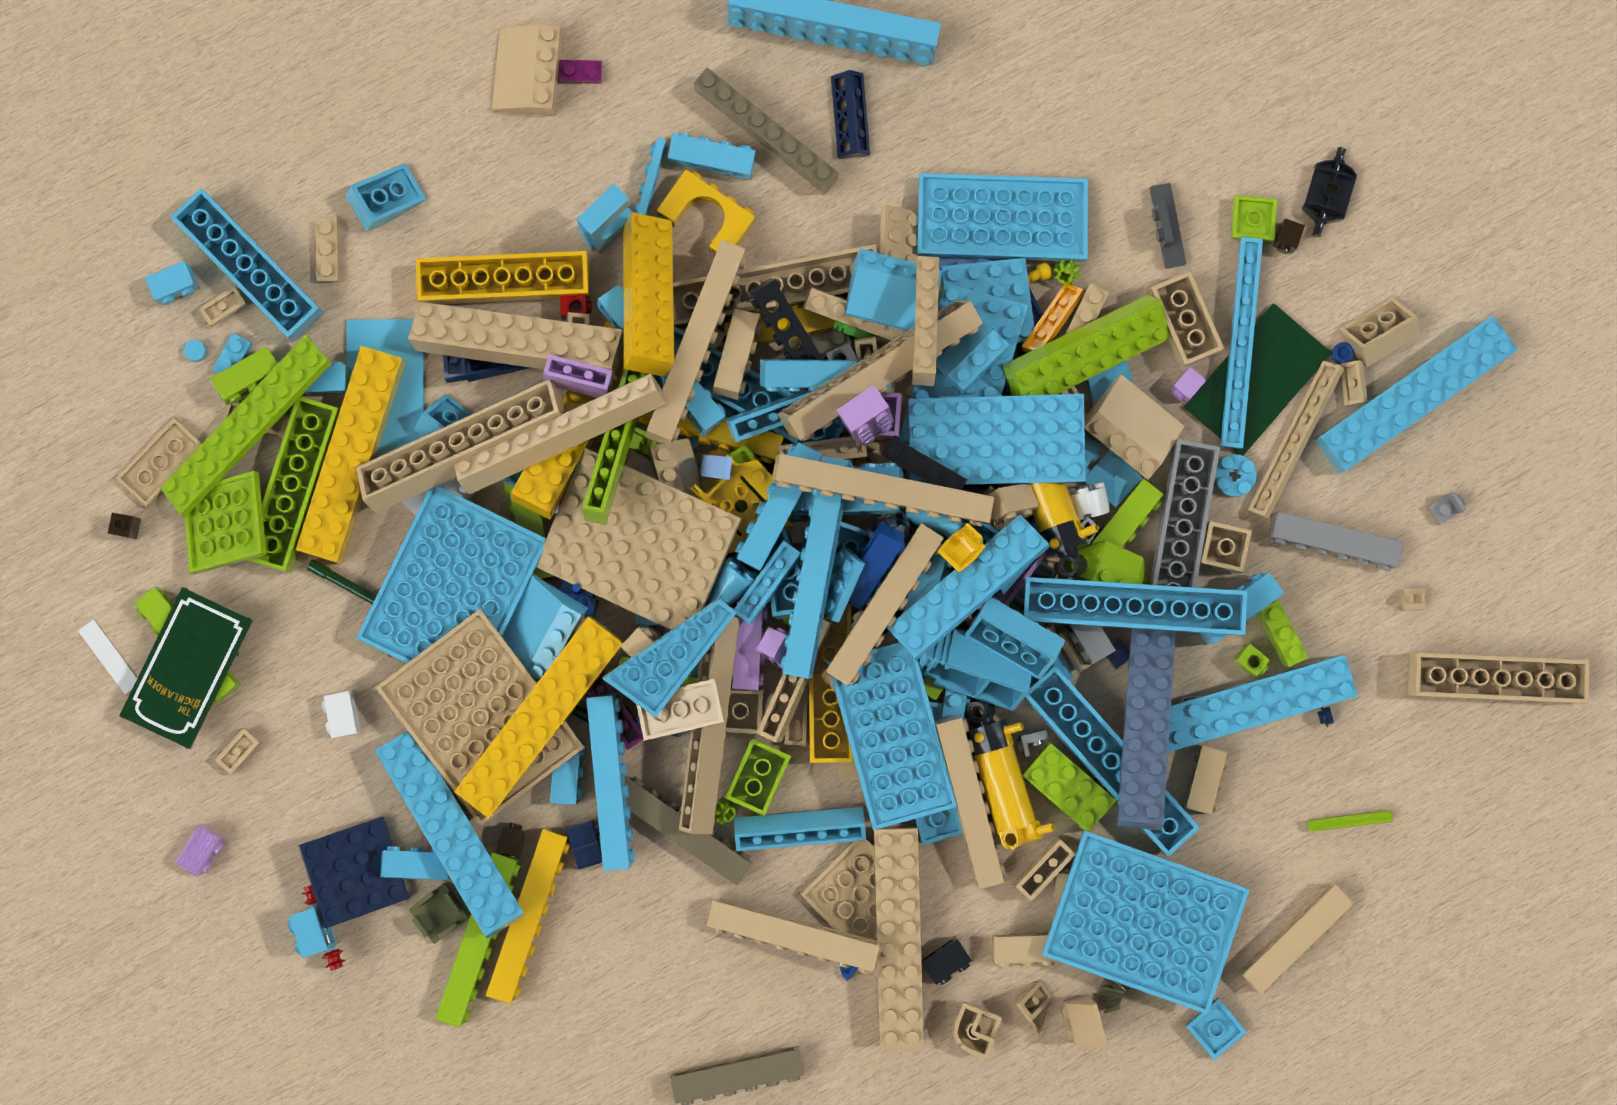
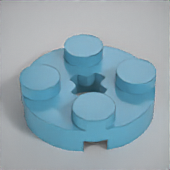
(1244, 468)

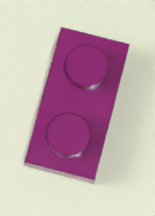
(580, 71)

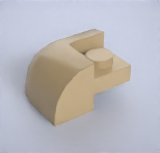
(976, 1029)

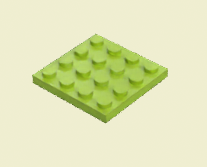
(226, 525)

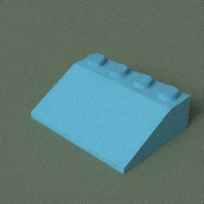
(883, 290)
(542, 625)

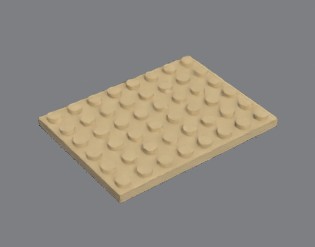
(653, 552)
(461, 698)

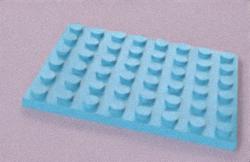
(448, 569)
(1145, 922)

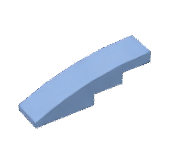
(716, 466)

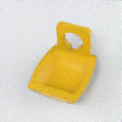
(962, 548)

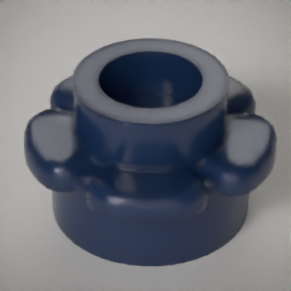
(1325, 716)

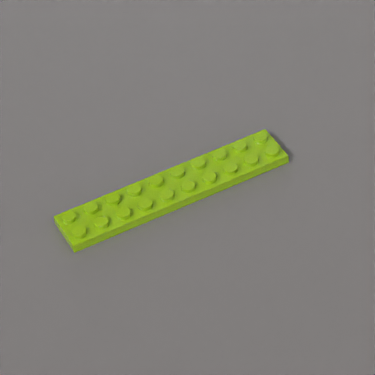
(245, 425)

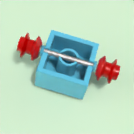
(312, 935)

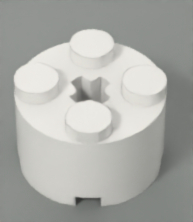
(1090, 500)

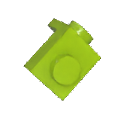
(640, 443)

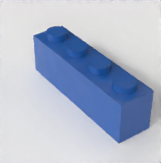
(878, 559)

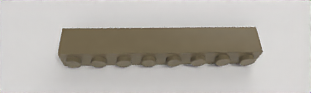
(765, 130)
(666, 819)

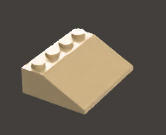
(528, 69)
(1133, 426)

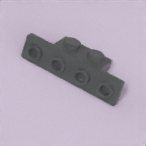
(1167, 225)

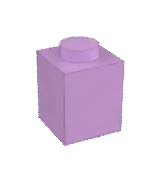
(1187, 385)

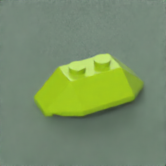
(1113, 564)

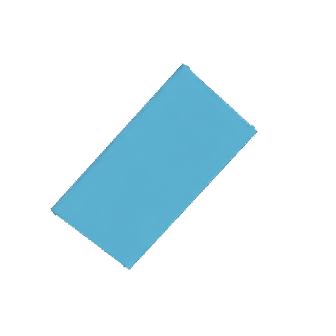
(408, 405)

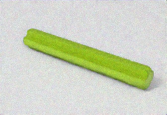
(1349, 821)

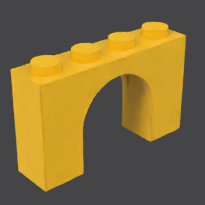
(692, 189)

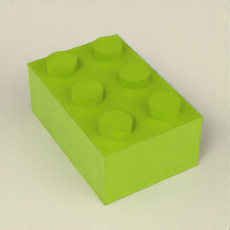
(758, 776)

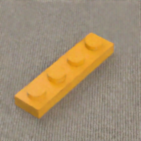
(1054, 317)

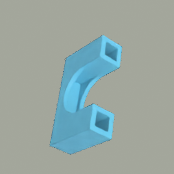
(604, 219)

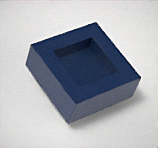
(1119, 656)

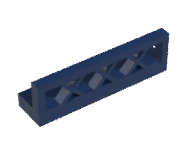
(854, 113)

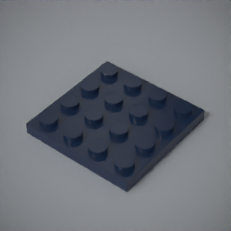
(347, 872)

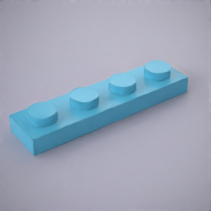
(652, 171)
(767, 582)

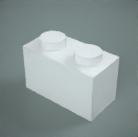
(341, 714)

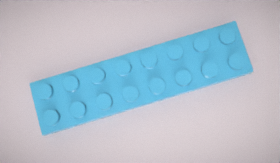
(967, 590)

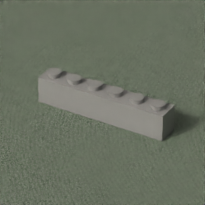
(1335, 540)

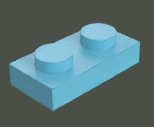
(233, 352)

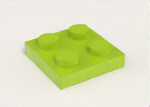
(1254, 218)

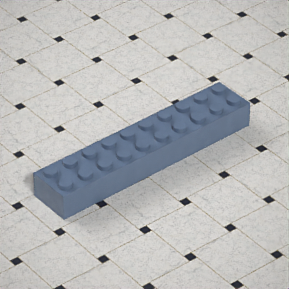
(1146, 729)

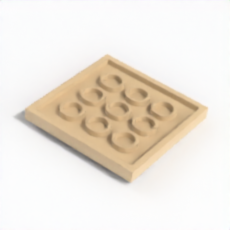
(847, 891)

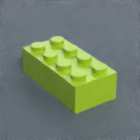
(1068, 787)

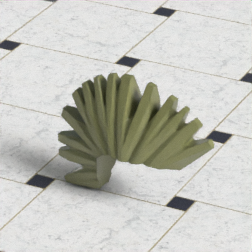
(1114, 996)

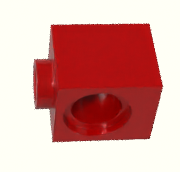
(567, 301)

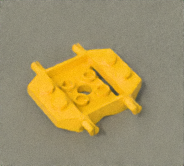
(729, 491)

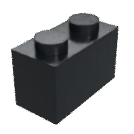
(946, 961)

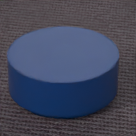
(1342, 353)

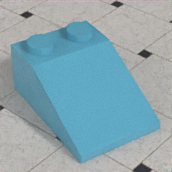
(384, 196)

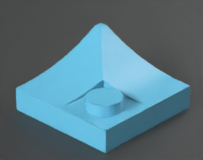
(1116, 475)

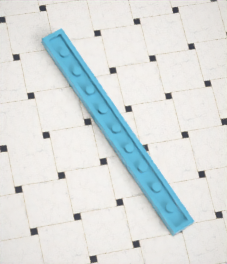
(1241, 343)

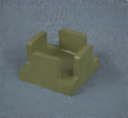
(438, 913)

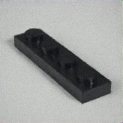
(922, 465)

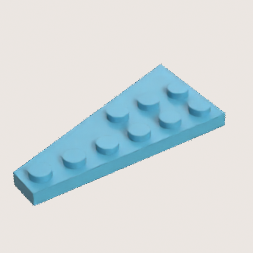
(662, 667)

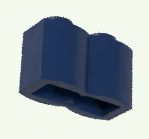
(585, 843)

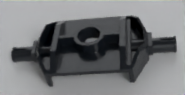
(1319, 204)

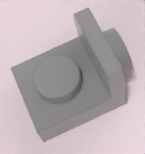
(1447, 507)
(1034, 738)

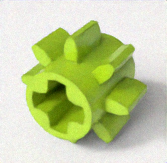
(1067, 272)
(724, 810)

